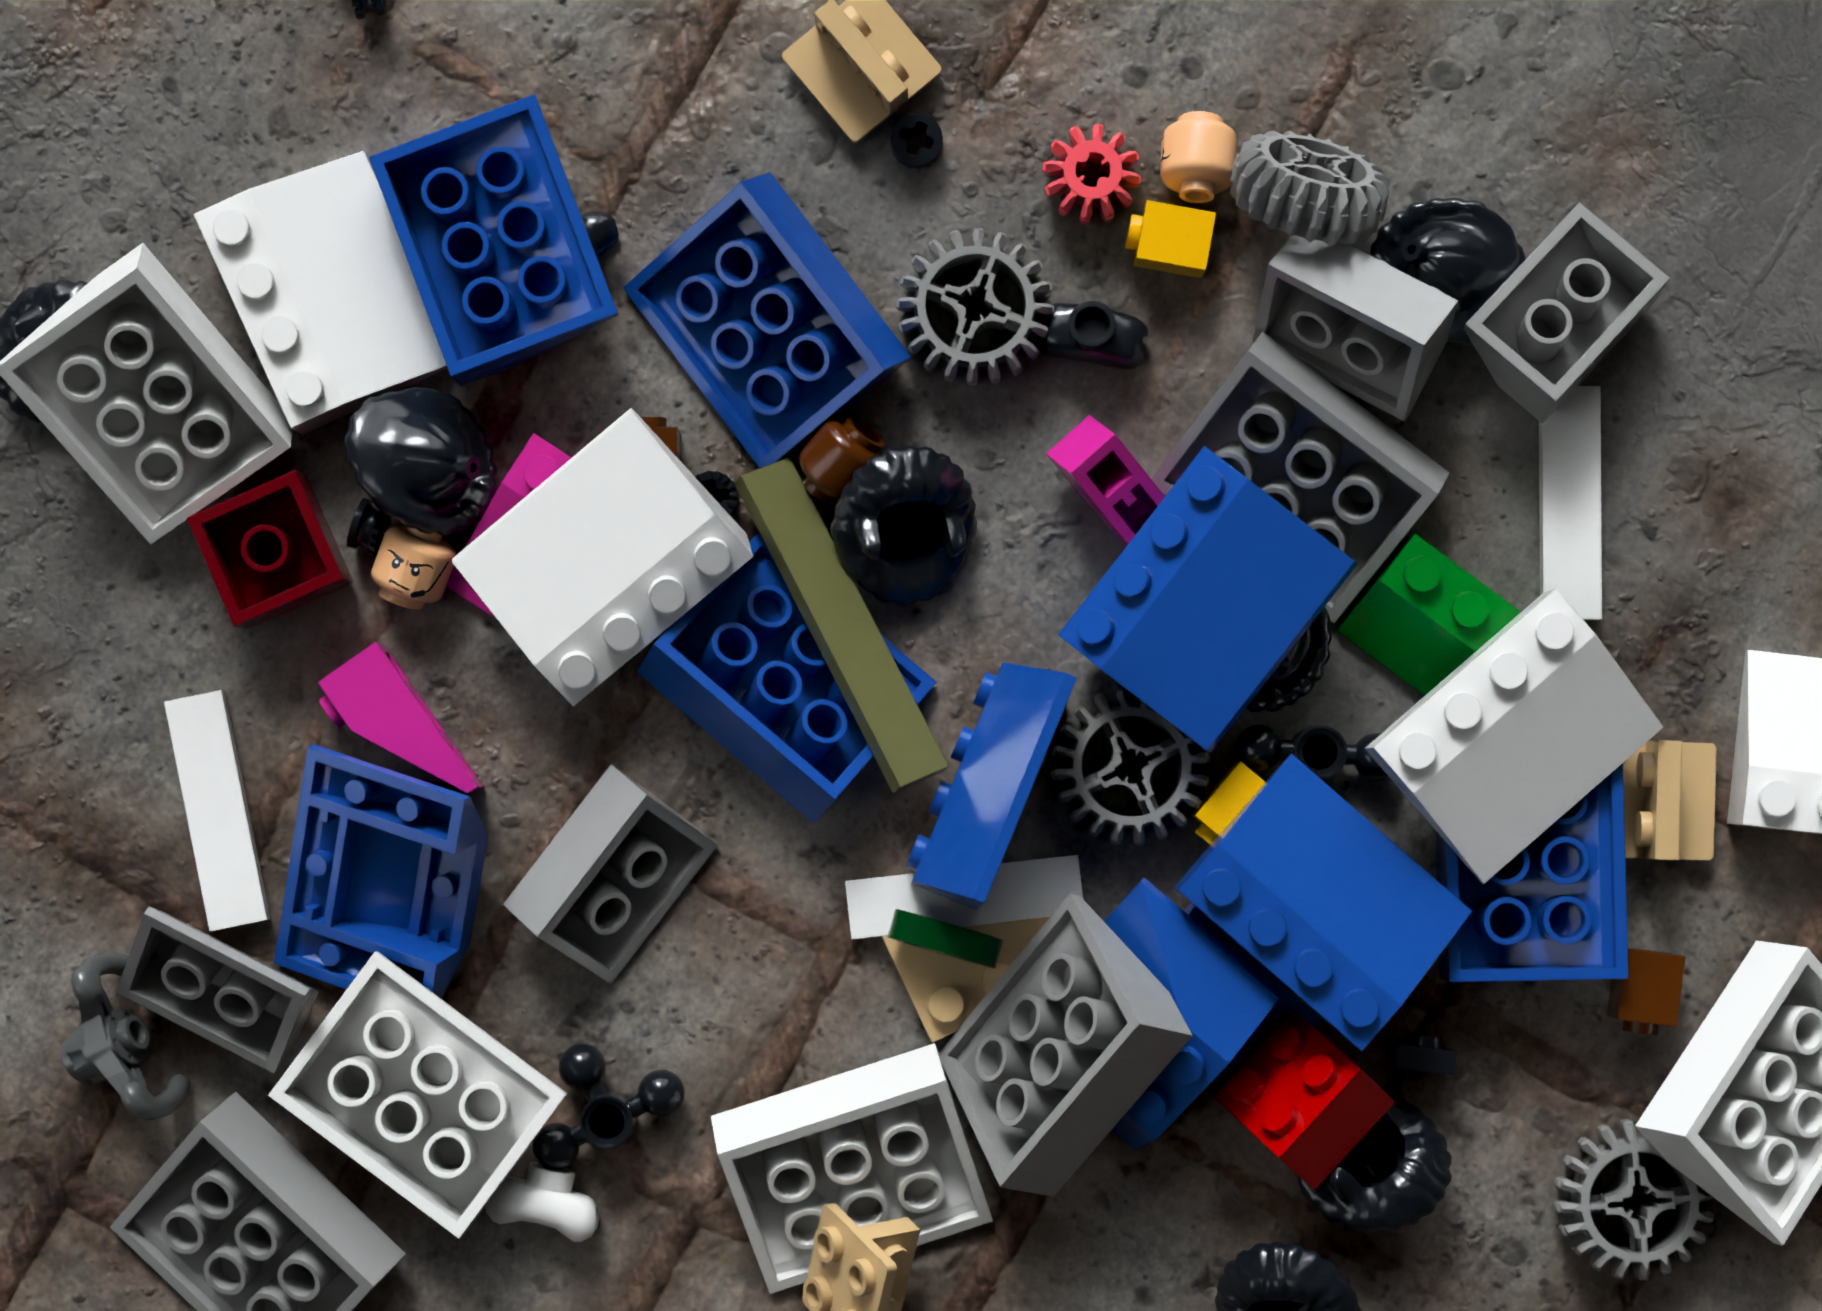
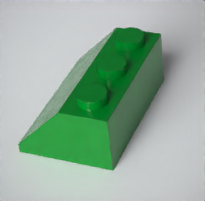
(1424, 615)

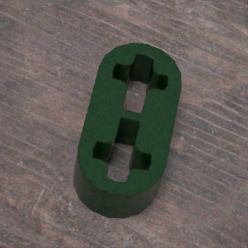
(945, 938)

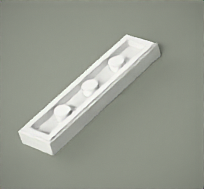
(1572, 502)
(217, 810)
(1017, 893)

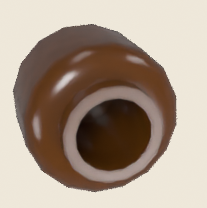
(836, 453)

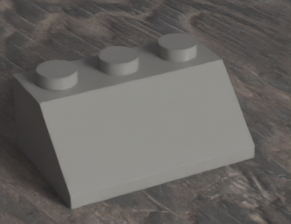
(1563, 311)
(1355, 320)
(609, 875)
(215, 990)

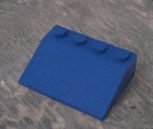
(494, 239)
(766, 320)
(1207, 599)
(762, 687)
(991, 783)
(1324, 902)
(1552, 907)

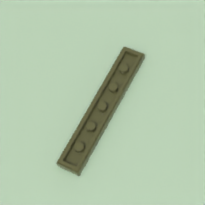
(841, 625)

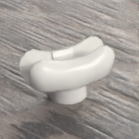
(547, 1200)

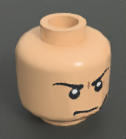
(1198, 156)
(412, 567)

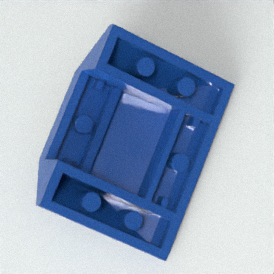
(379, 870)
(1213, 991)

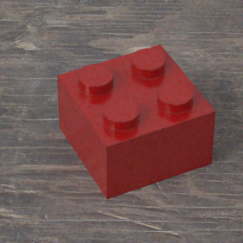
(1304, 1099)

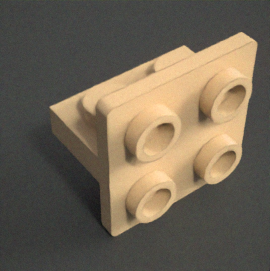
(860, 63)
(1670, 801)
(859, 1264)

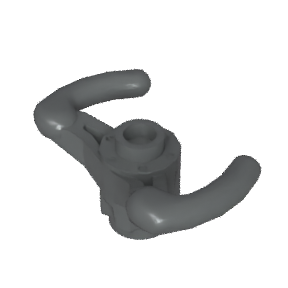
(114, 1043)

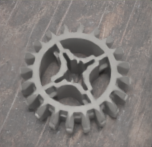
(1309, 187)
(949, 297)
(1083, 787)
(1639, 1227)

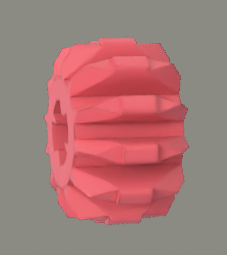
(1075, 161)

